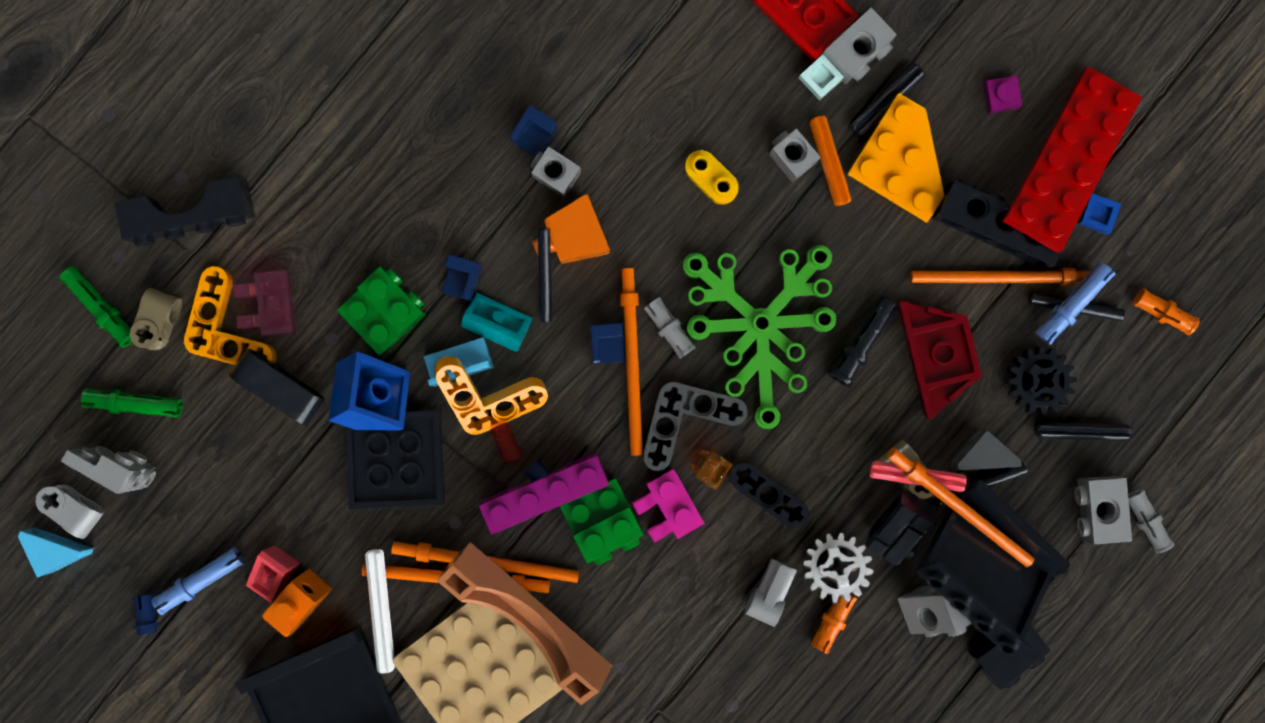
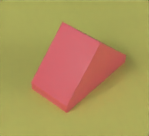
(271, 572)

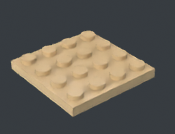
(477, 669)

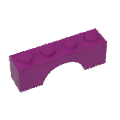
(544, 494)

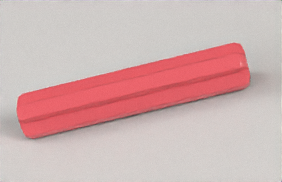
(892, 472)

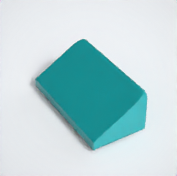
(496, 322)

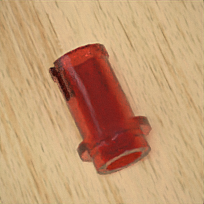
(506, 443)

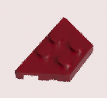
(939, 353)

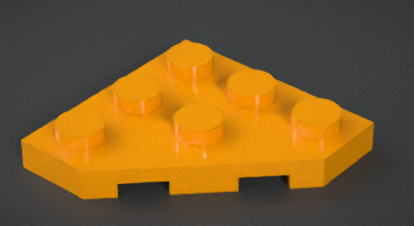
(902, 160)

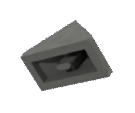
(984, 452)

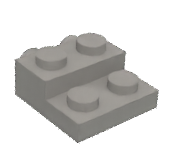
(115, 471)

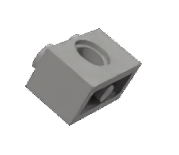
(869, 31)
(1115, 523)
(931, 613)

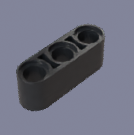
(276, 387)

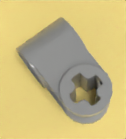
(74, 513)

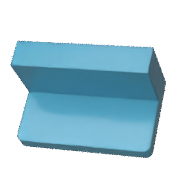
(472, 354)

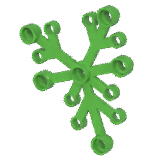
(763, 360)

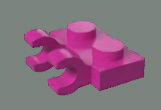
(675, 505)

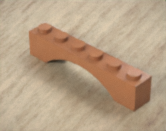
(574, 662)

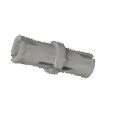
(669, 327)
(1150, 521)

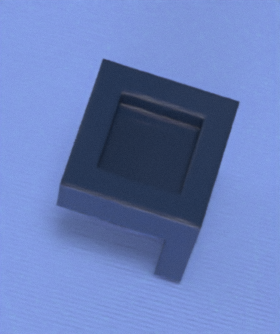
(534, 131)
(461, 277)
(607, 343)

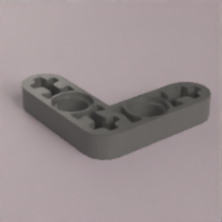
(686, 406)

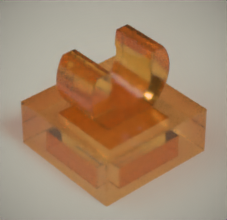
(713, 469)

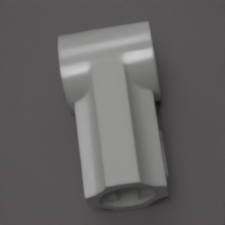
(768, 599)

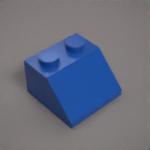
(369, 394)

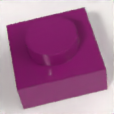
(1002, 94)

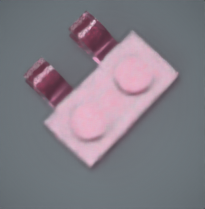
(273, 303)

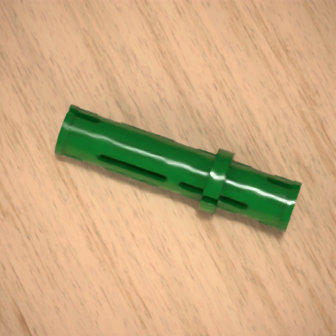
(106, 316)
(118, 401)

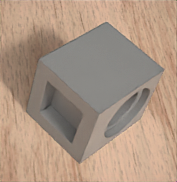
(793, 168)
(562, 183)

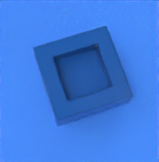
(1099, 214)

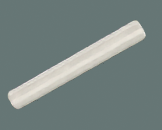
(380, 610)

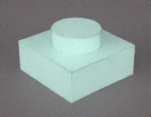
(821, 77)

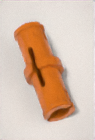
(1166, 311)
(832, 623)

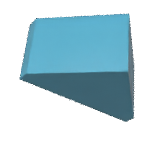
(50, 551)

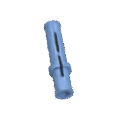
(1075, 302)
(187, 587)

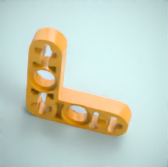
(214, 337)
(477, 406)

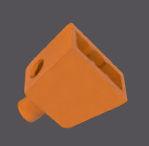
(576, 232)
(296, 604)

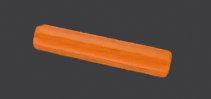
(830, 160)

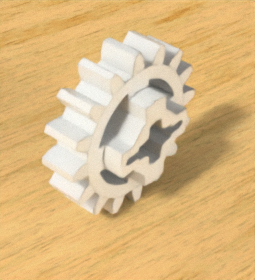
(833, 553)

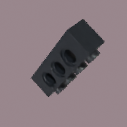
(954, 213)

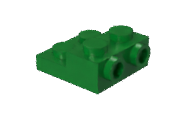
(382, 310)
(602, 523)

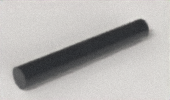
(544, 265)
(1090, 310)
(996, 478)

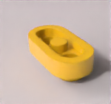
(710, 177)

